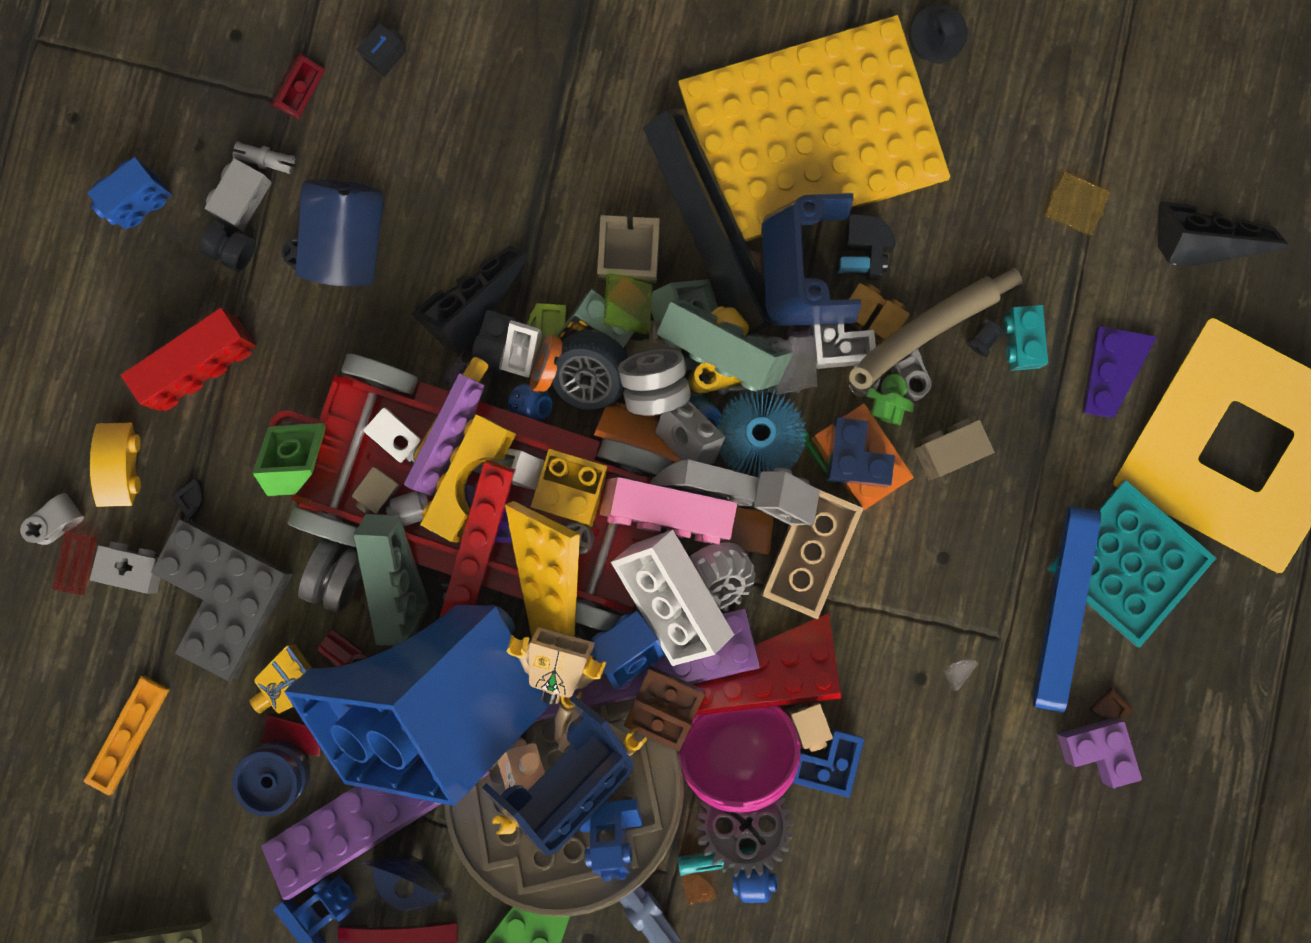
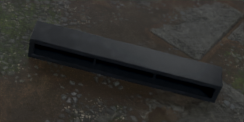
(708, 216)

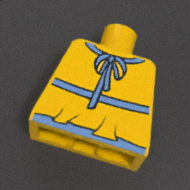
(277, 677)

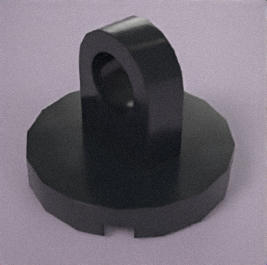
(938, 33)

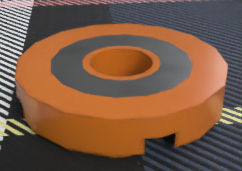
(544, 366)

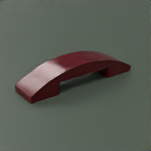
(431, 933)

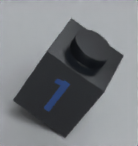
(382, 49)

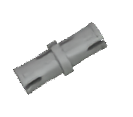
(264, 157)

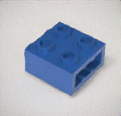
(128, 194)

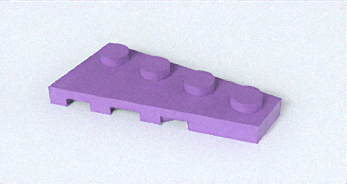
(445, 435)

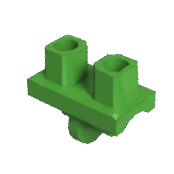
(891, 404)

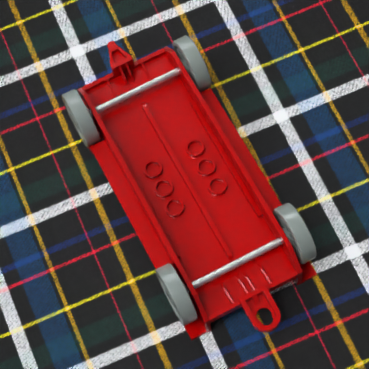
(349, 454)

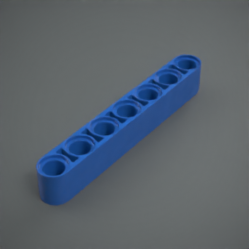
(1066, 608)

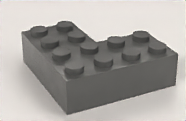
(236, 594)

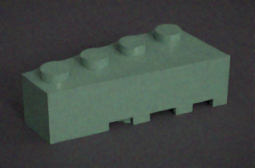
(723, 346)

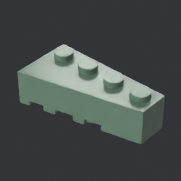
(390, 579)

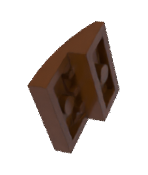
(664, 708)

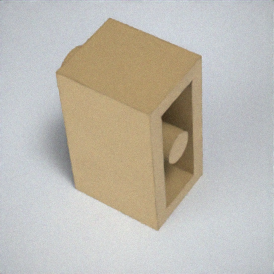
(810, 725)

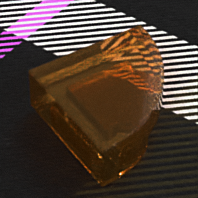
(698, 889)

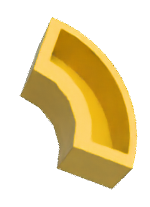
(114, 464)

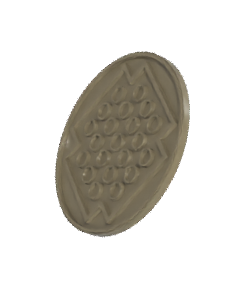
(561, 882)

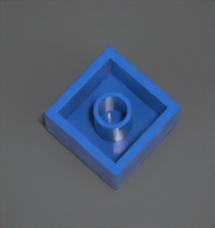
(626, 649)

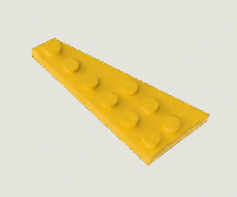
(546, 568)

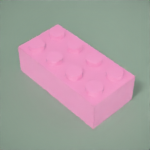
(667, 508)

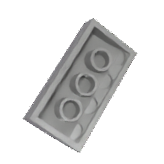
(710, 482)

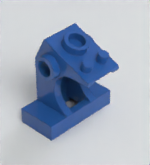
(611, 858)
(306, 921)

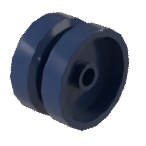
(271, 778)

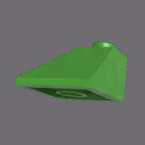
(288, 457)

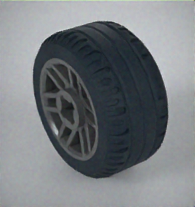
(589, 370)

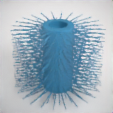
(773, 426)

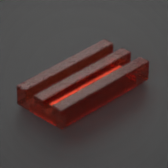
(75, 562)

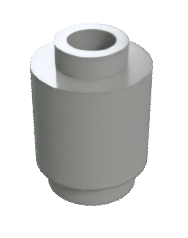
(408, 507)

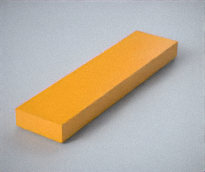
(126, 735)

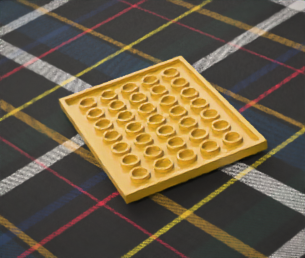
(817, 122)

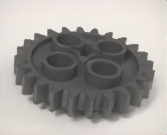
(726, 846)

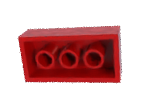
(189, 361)

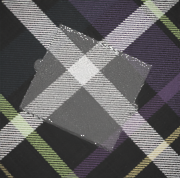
(801, 370)

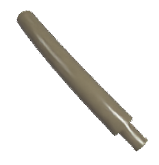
(932, 323)

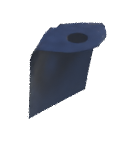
(338, 233)
(393, 868)

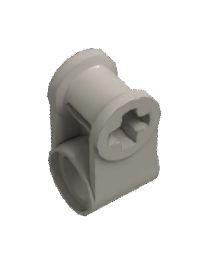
(912, 369)
(55, 518)

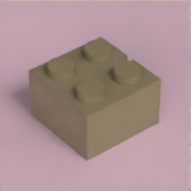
(627, 250)
(961, 446)

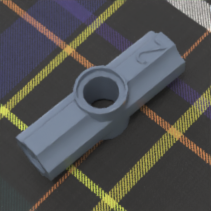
(647, 916)

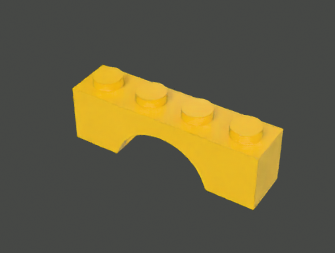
(448, 509)

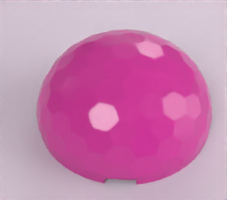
(741, 758)

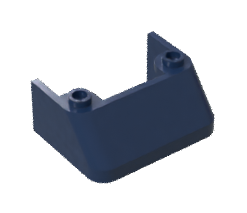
(789, 295)
(571, 786)

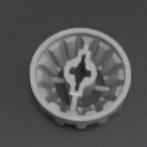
(725, 572)

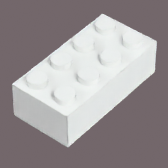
(673, 598)

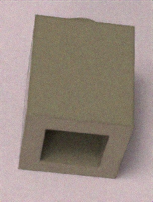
(375, 492)

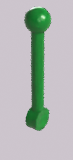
(814, 453)

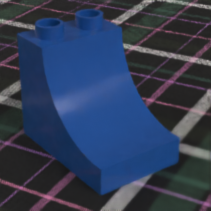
(425, 711)

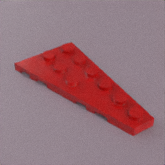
(792, 670)

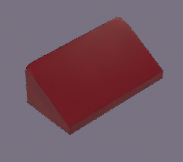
(297, 86)
(291, 731)

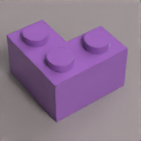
(1106, 744)

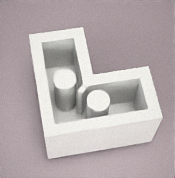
(841, 348)

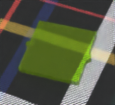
(627, 304)

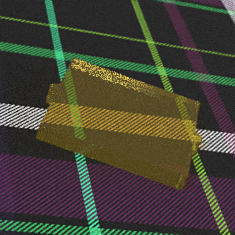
(1077, 203)

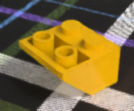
(570, 488)

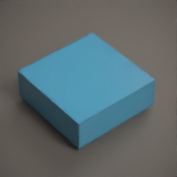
(853, 265)

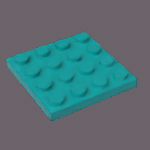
(1140, 564)

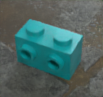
(1025, 338)

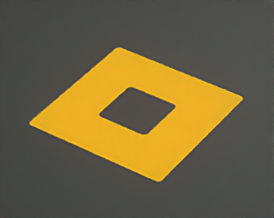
(1165, 460)

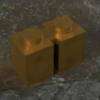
(889, 318)

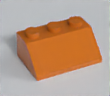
(633, 429)

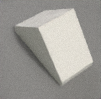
(521, 348)

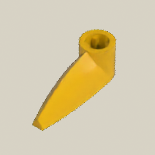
(716, 380)

